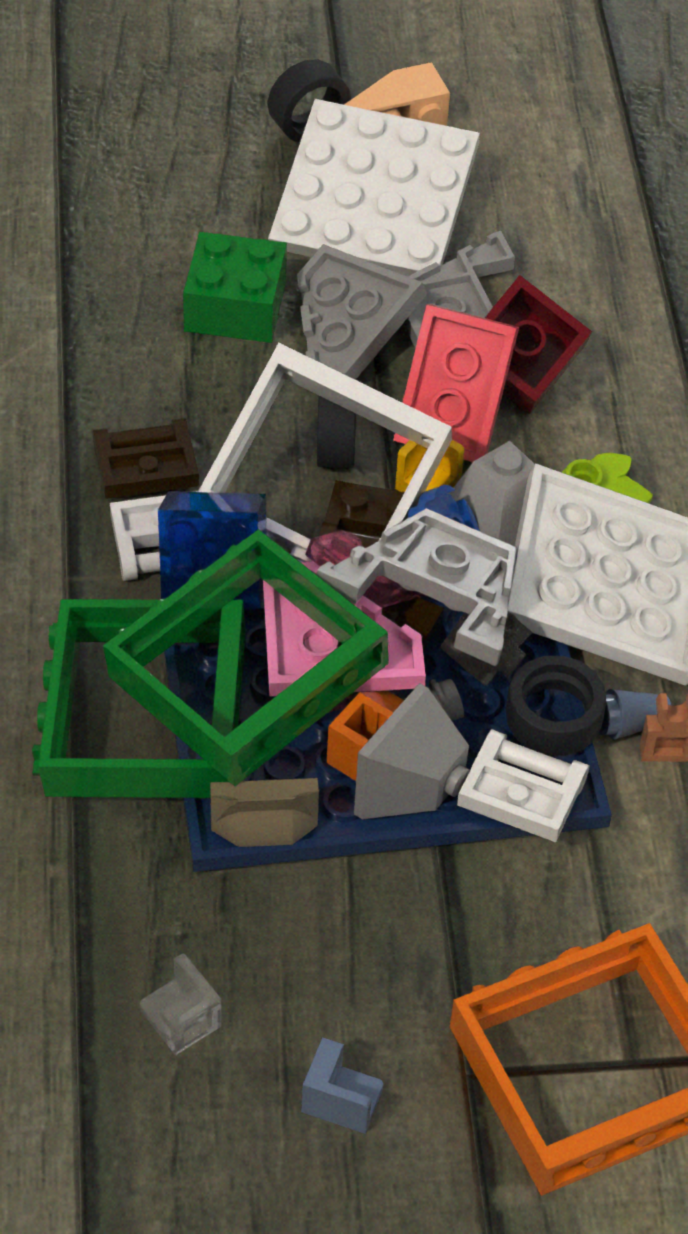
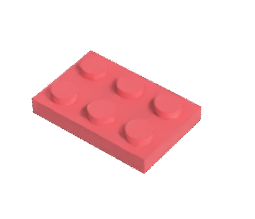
(460, 374)

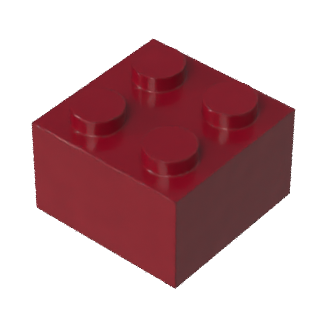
(544, 344)

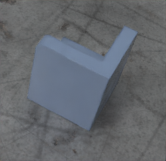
(339, 1092)

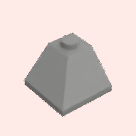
(496, 491)
(411, 760)

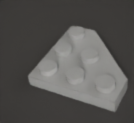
(352, 308)

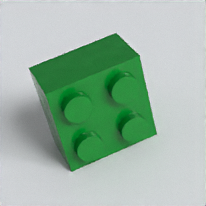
(235, 287)

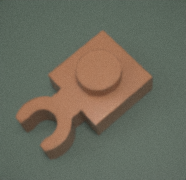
(666, 733)

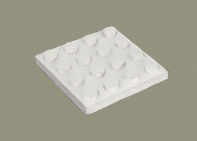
(375, 187)
(603, 573)

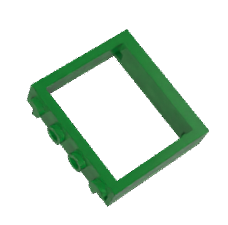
(295, 708)
(146, 778)

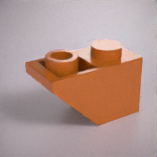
(356, 726)

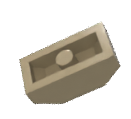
(264, 811)

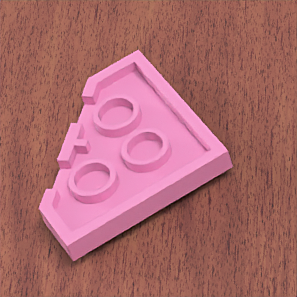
(299, 643)

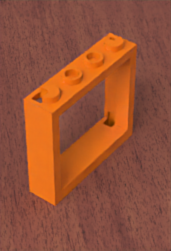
(534, 988)

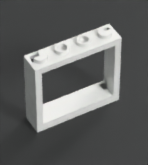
(341, 390)

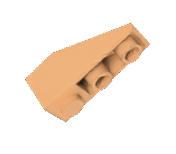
(408, 93)

